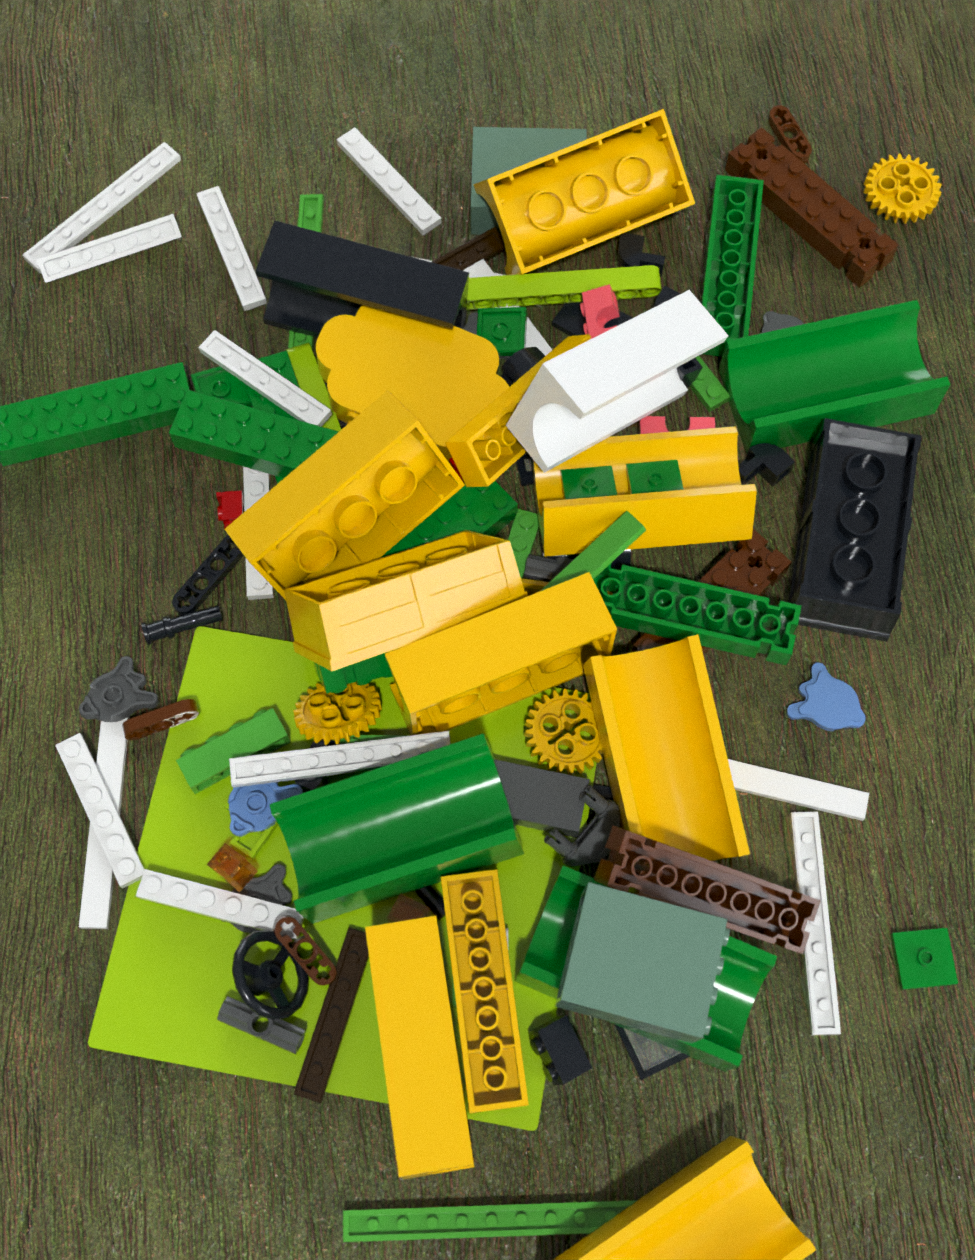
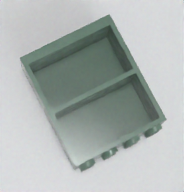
(505, 149)
(643, 963)

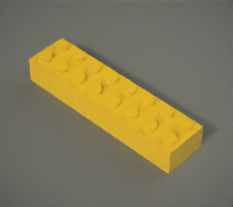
(485, 444)
(484, 992)

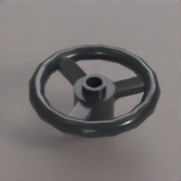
(266, 977)

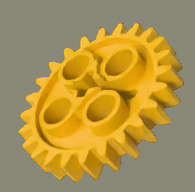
(902, 188)
(553, 712)
(323, 720)

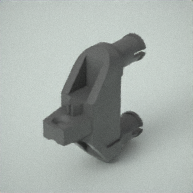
(591, 842)

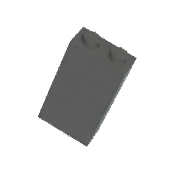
(543, 798)

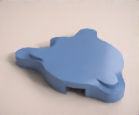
(827, 702)
(251, 808)

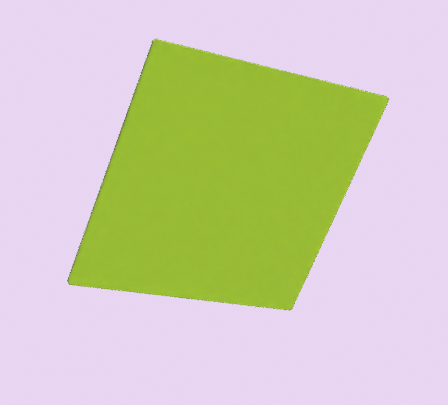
(176, 965)

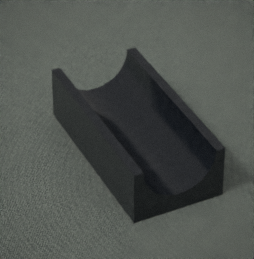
(332, 276)

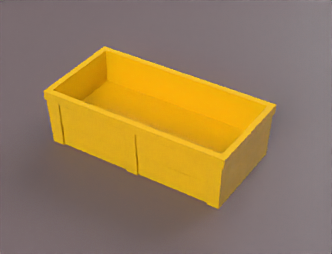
(402, 598)

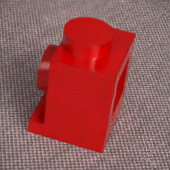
(230, 506)

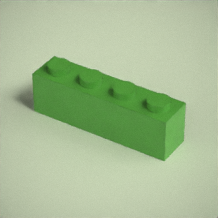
(211, 762)

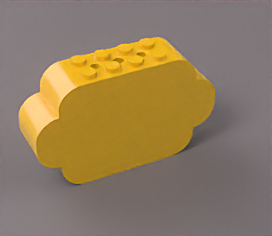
(429, 368)

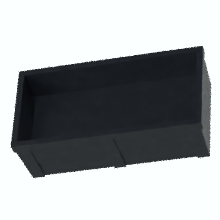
(854, 529)

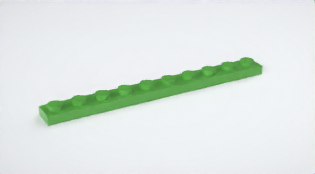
(478, 1221)

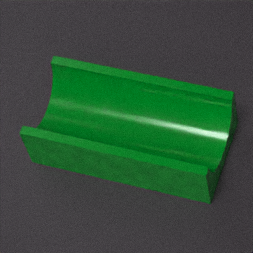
(838, 368)
(397, 828)
(737, 985)

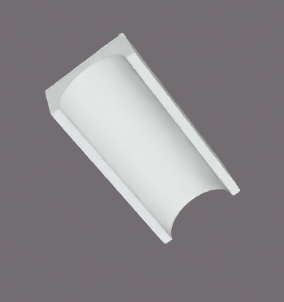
(612, 380)

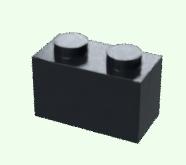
(559, 1050)

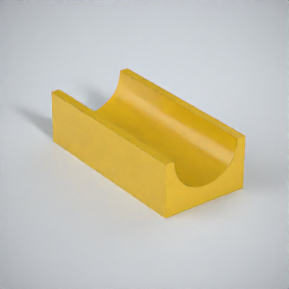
(587, 193)
(347, 499)
(706, 511)
(500, 656)
(666, 749)
(419, 1048)
(701, 1213)

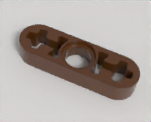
(789, 124)
(160, 719)
(323, 960)

